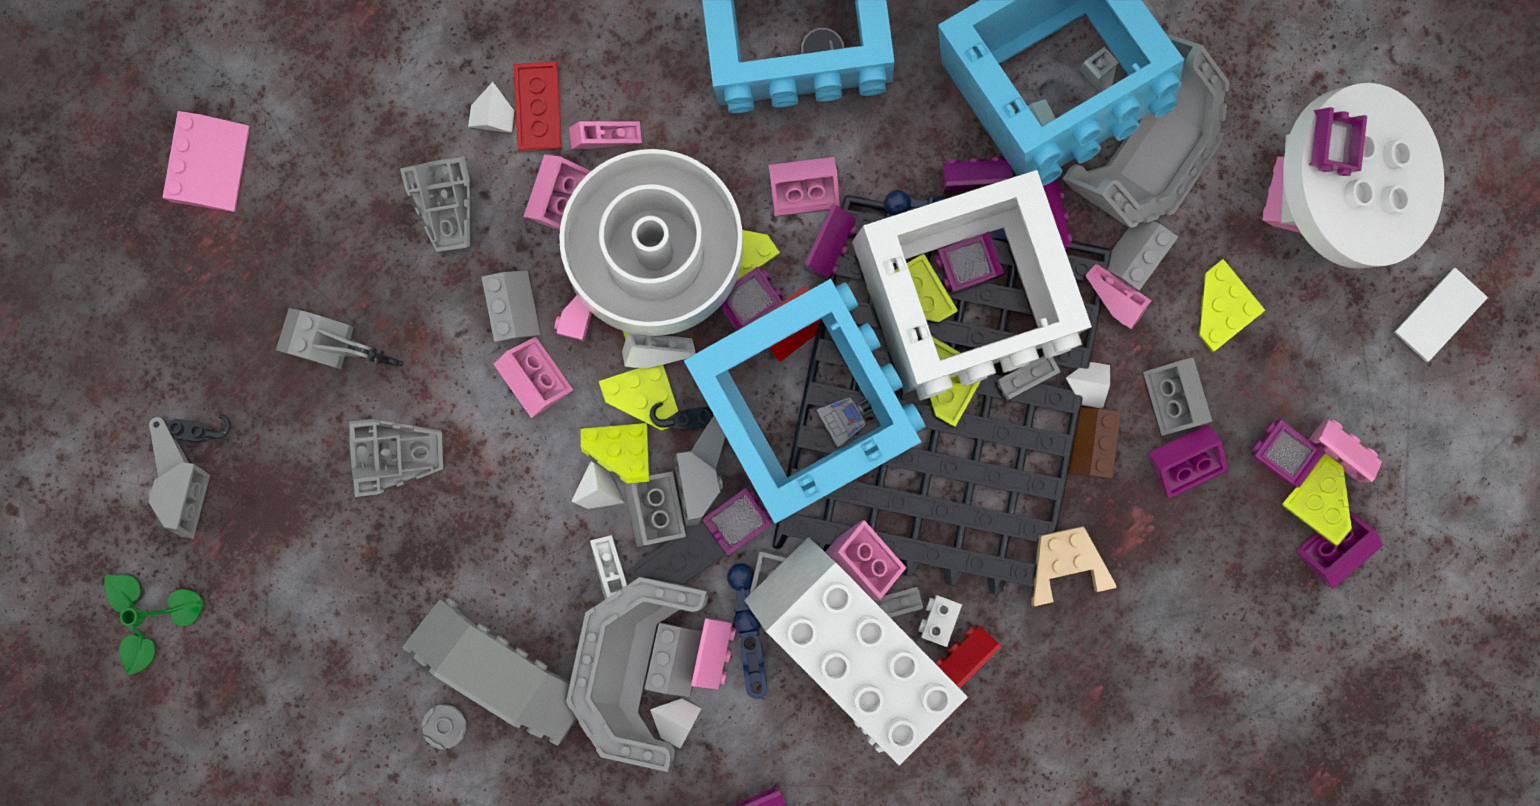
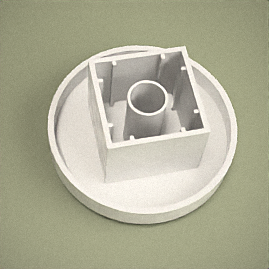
(1386, 206)

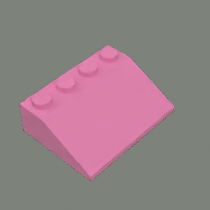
(206, 162)

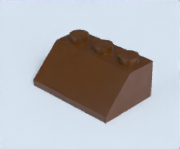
(1095, 443)

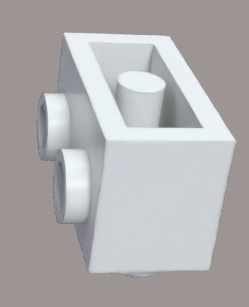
(939, 620)

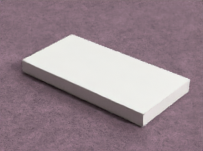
(1440, 314)

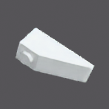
(652, 351)
(608, 565)

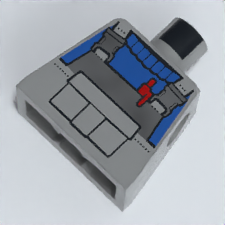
(844, 419)

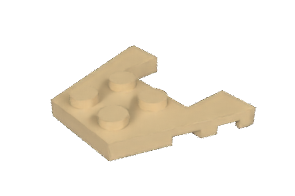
(1066, 554)

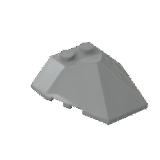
(442, 200)
(390, 454)

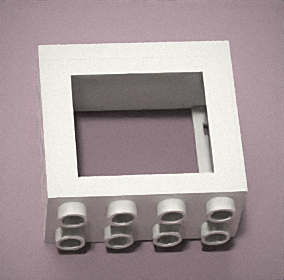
(1040, 257)
(854, 651)

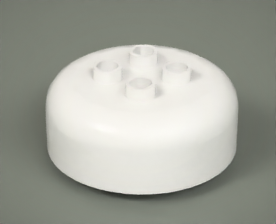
(652, 242)

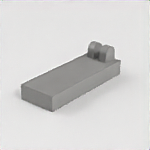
(1027, 377)
(901, 602)

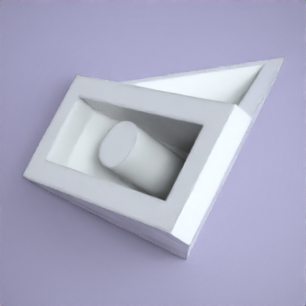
(1100, 69)
(492, 111)
(1091, 384)
(597, 489)
(675, 720)

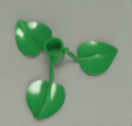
(121, 593)

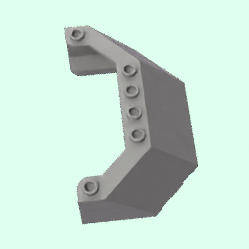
(1166, 153)
(614, 666)
(492, 672)

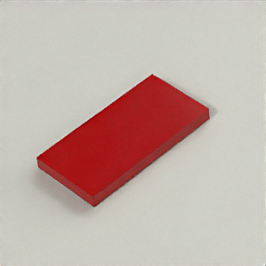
(537, 106)

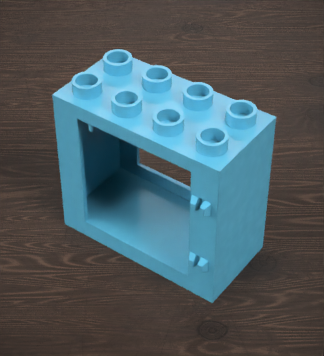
(997, 30)
(786, 77)
(898, 423)

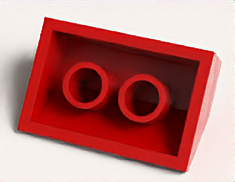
(790, 344)
(968, 655)

